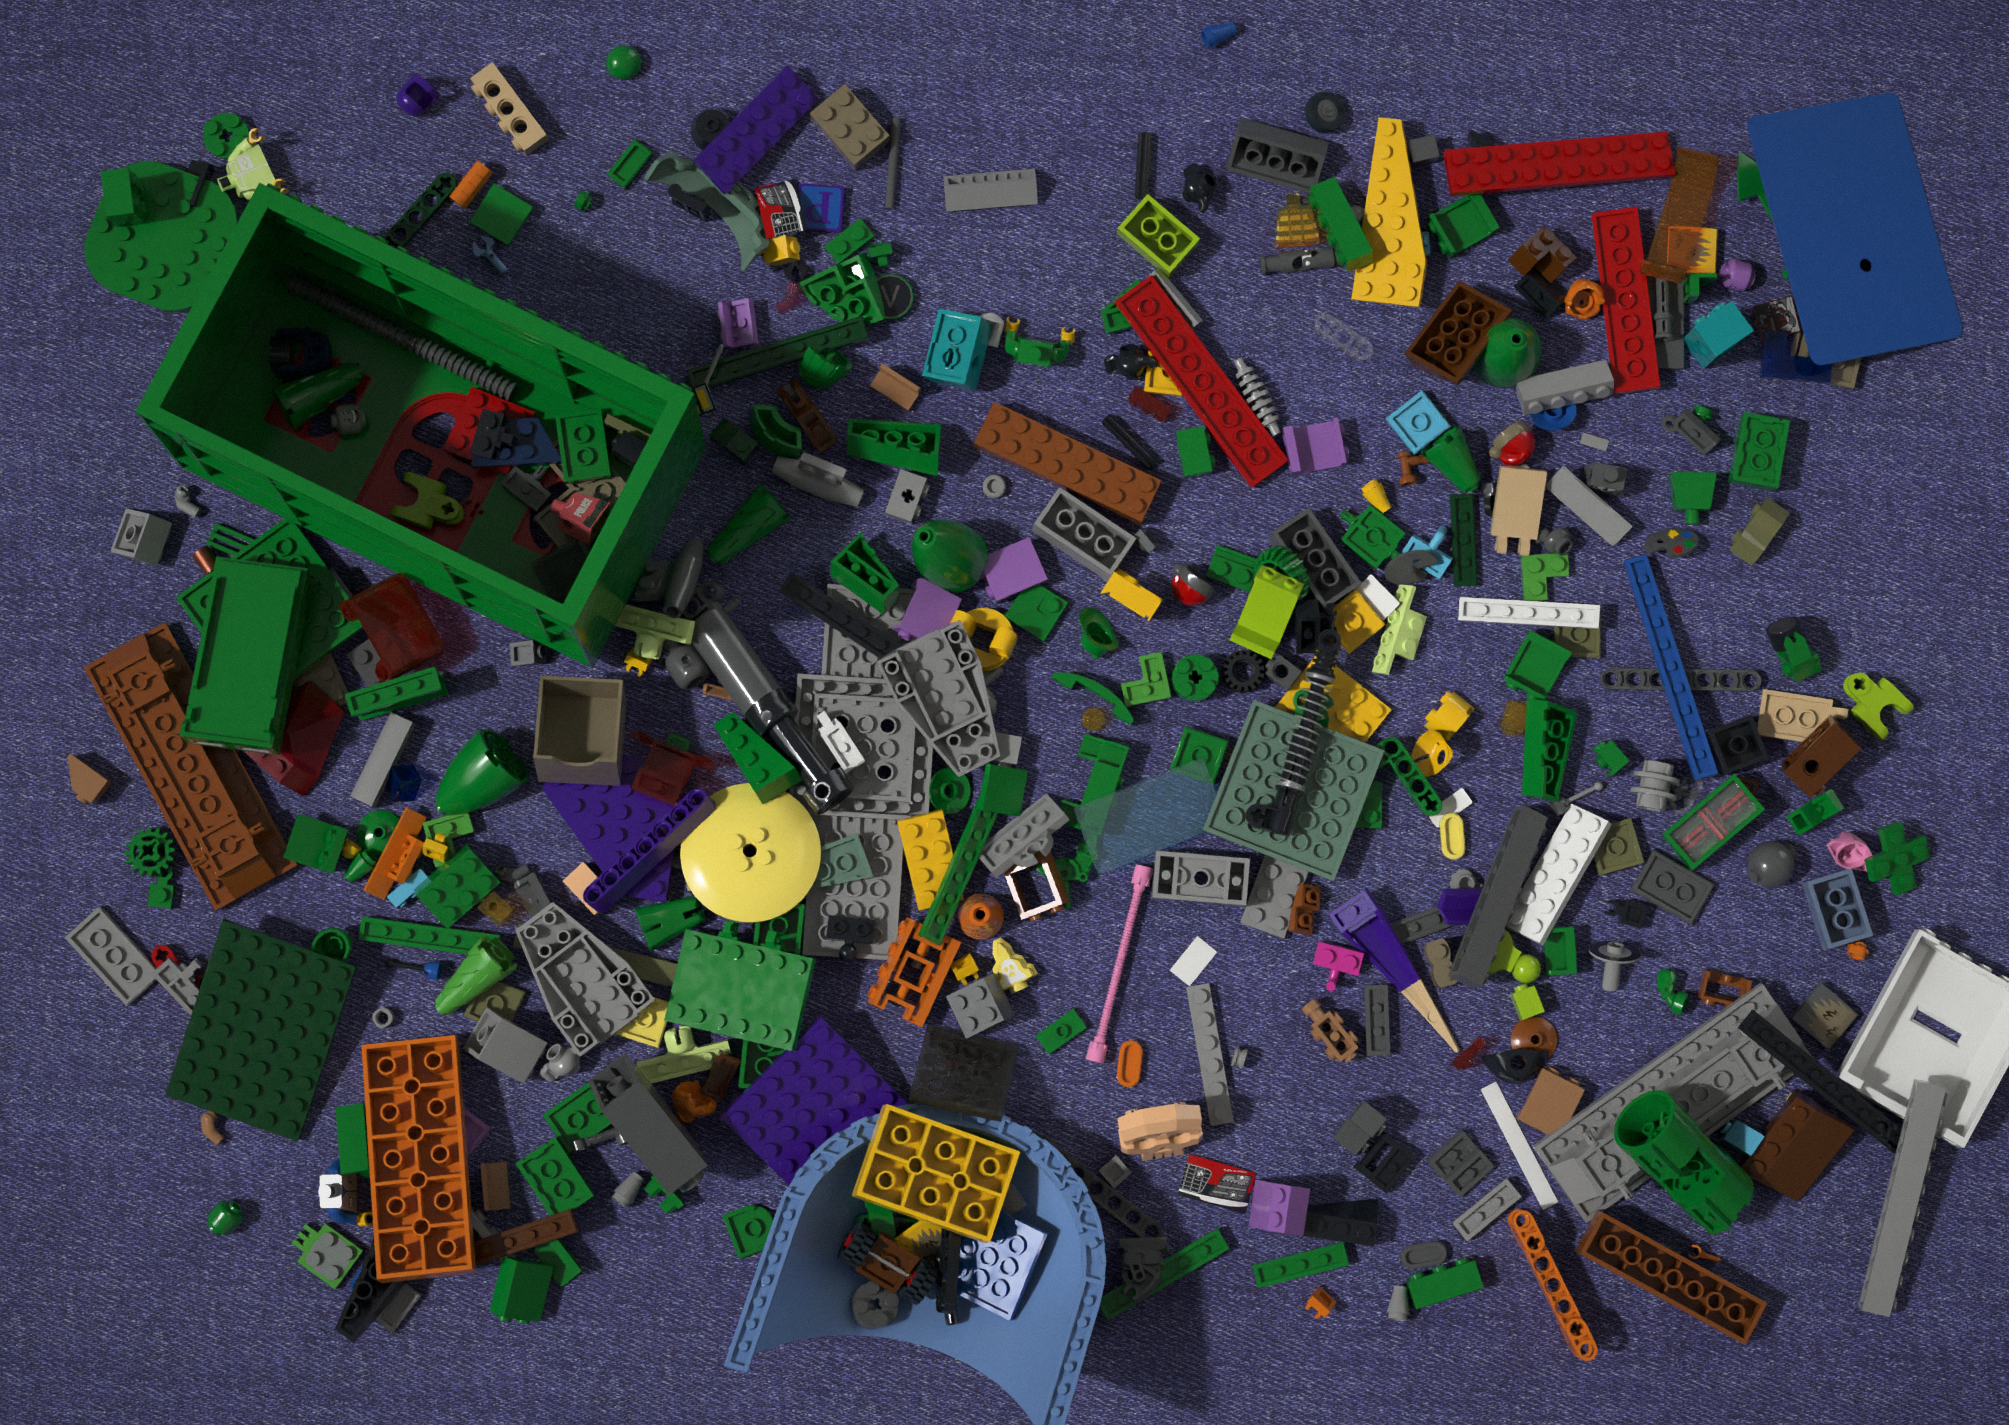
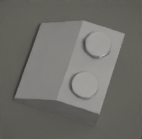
(141, 537)

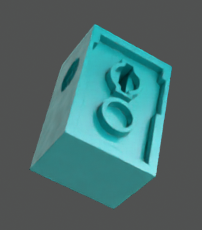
(1717, 333)
(957, 350)

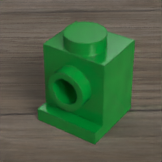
(1609, 757)

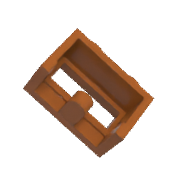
(1725, 979)

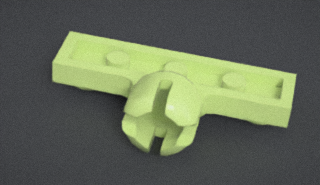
(653, 629)
(682, 1056)

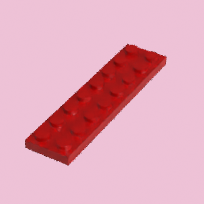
(1626, 300)

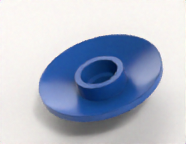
(1554, 418)

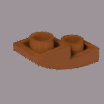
(1304, 904)

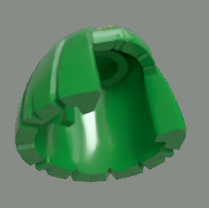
(823, 369)

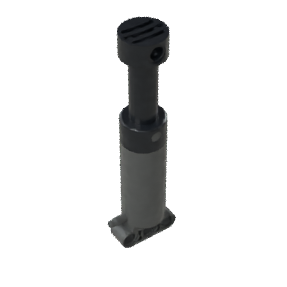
(760, 695)

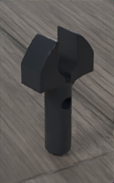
(790, 269)

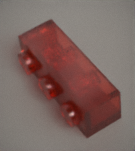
(1149, 404)

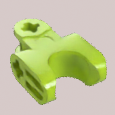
(430, 504)
(1871, 699)

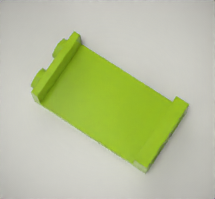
(1267, 612)

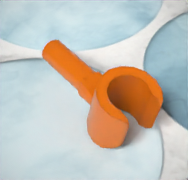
(1704, 1255)

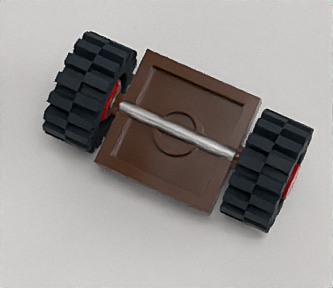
(888, 1262)

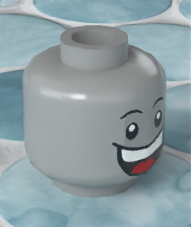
(348, 419)

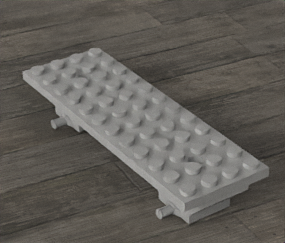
(1707, 1072)

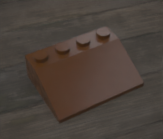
(1456, 334)
(1796, 1146)

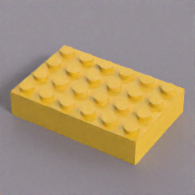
(936, 1173)

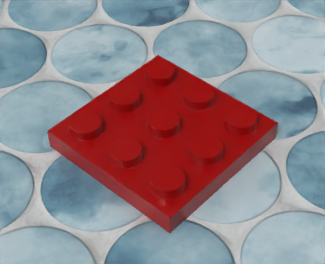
(465, 427)

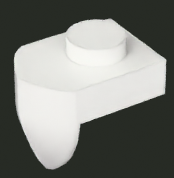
(997, 328)

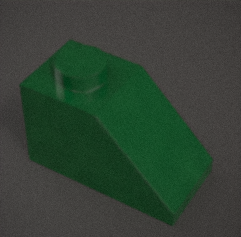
(735, 441)

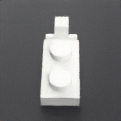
(840, 743)

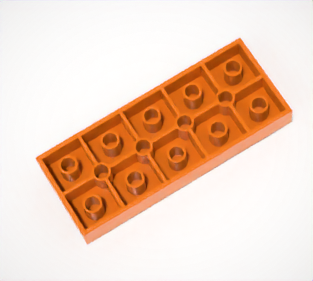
(418, 1159)

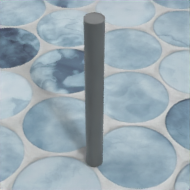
(892, 164)

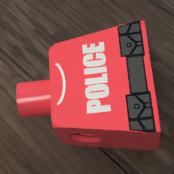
(581, 516)

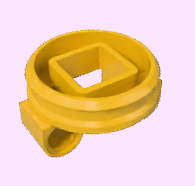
(995, 622)

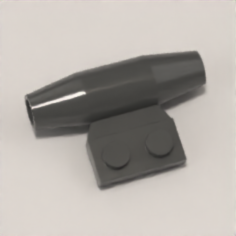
(673, 580)

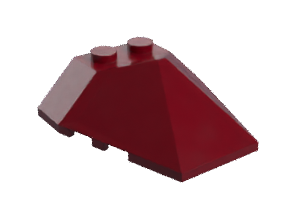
(306, 741)

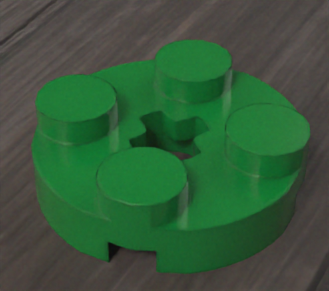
(217, 126)

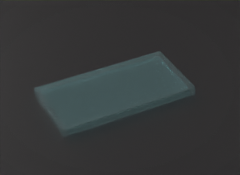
(1147, 815)

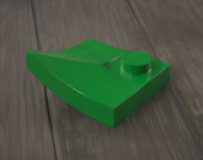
(1036, 611)

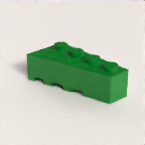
(896, 443)
(760, 763)

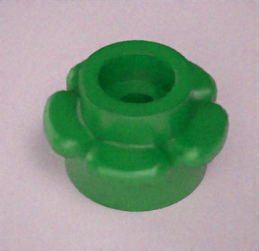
(583, 200)
(1702, 413)

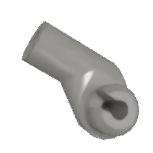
(184, 503)

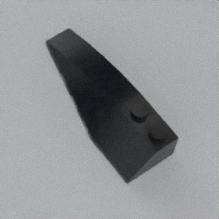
(366, 1300)

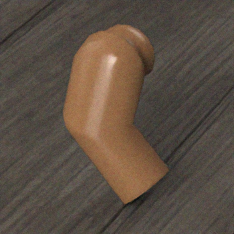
(208, 1127)

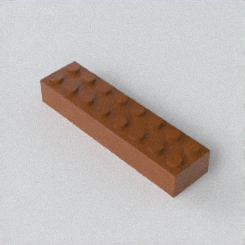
(1067, 463)
(1671, 1277)

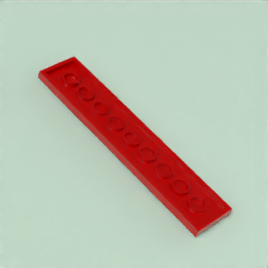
(1558, 163)
(1201, 381)

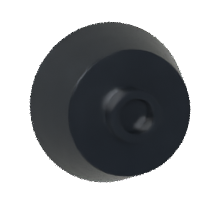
(708, 125)

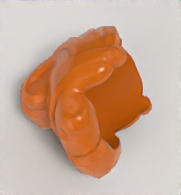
(1591, 295)
(691, 1103)

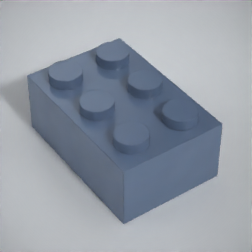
(1837, 909)

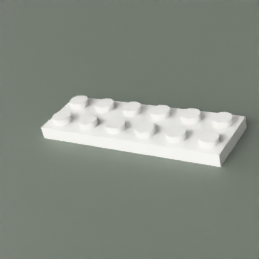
(1557, 873)

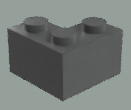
(1359, 1127)

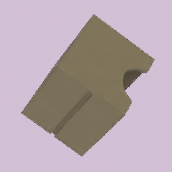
(580, 730)

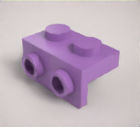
(738, 323)

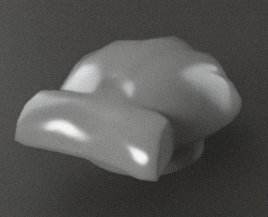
(1464, 879)

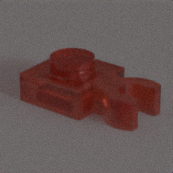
(1464, 1059)

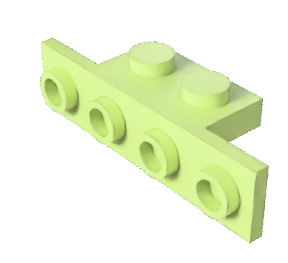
(1401, 632)

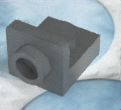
(527, 653)

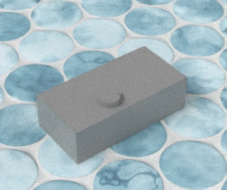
(1083, 534)

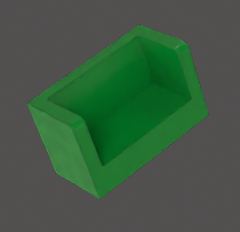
(1560, 952)

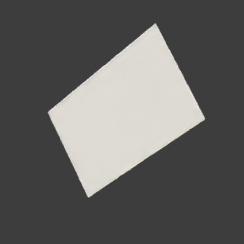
(1193, 961)

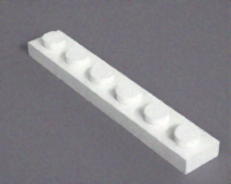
(1529, 613)

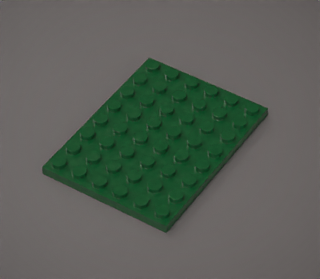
(261, 1030)

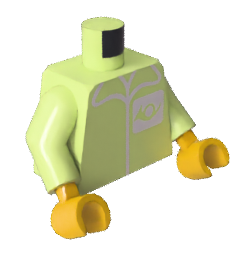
(248, 168)

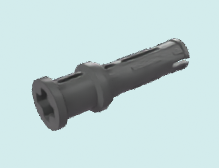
(1663, 317)

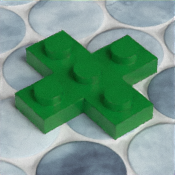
(1897, 858)

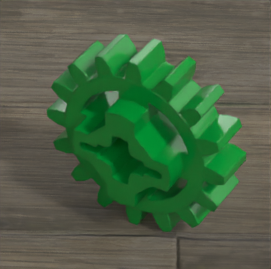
(156, 846)

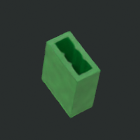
(521, 1290)

